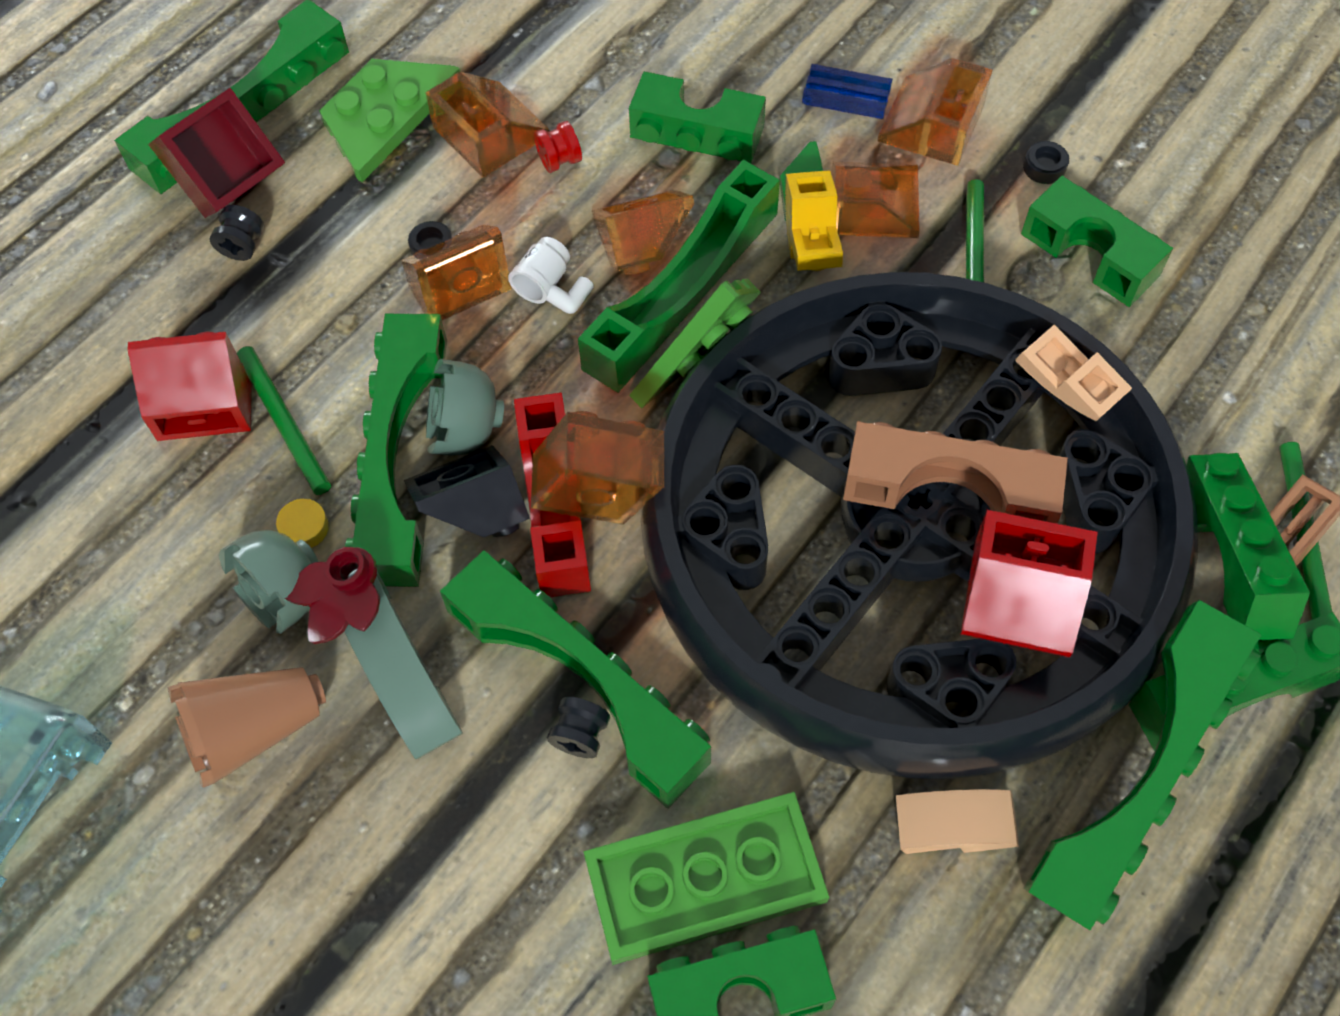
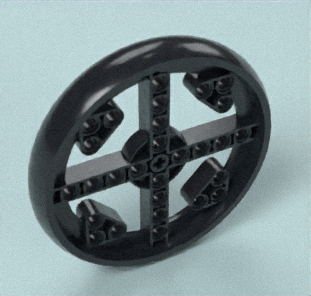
(911, 727)

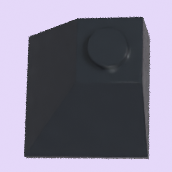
(472, 494)

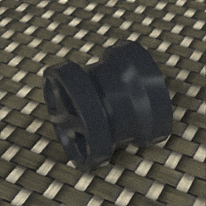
(237, 232)
(578, 727)

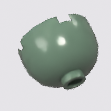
(461, 409)
(267, 573)

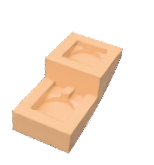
(1068, 374)
(956, 819)

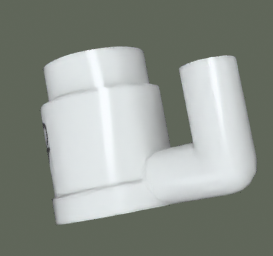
(541, 270)

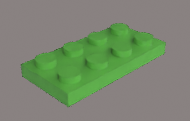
(705, 877)

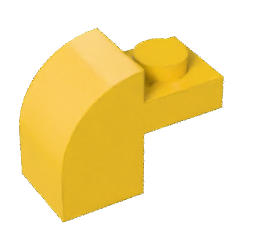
(812, 221)

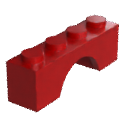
(555, 536)

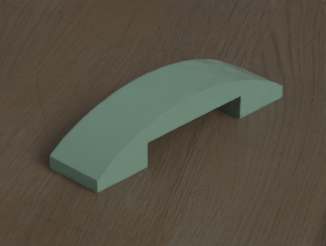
(402, 679)

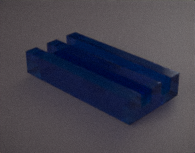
(848, 86)

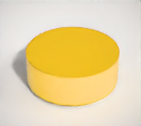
(303, 521)

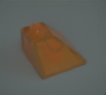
(877, 199)
(641, 229)

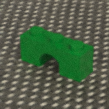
(725, 130)
(1072, 216)
(785, 969)

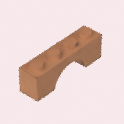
(1011, 481)

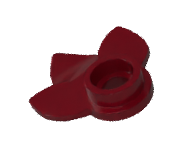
(334, 597)

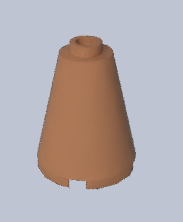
(242, 716)

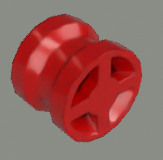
(558, 146)

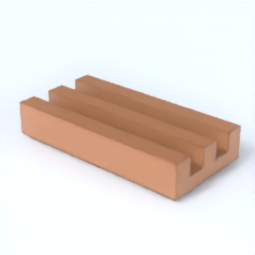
(1319, 527)

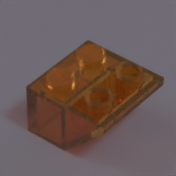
(938, 110)
(482, 121)

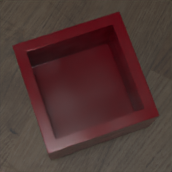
(217, 153)

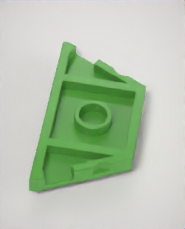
(380, 109)
(720, 313)

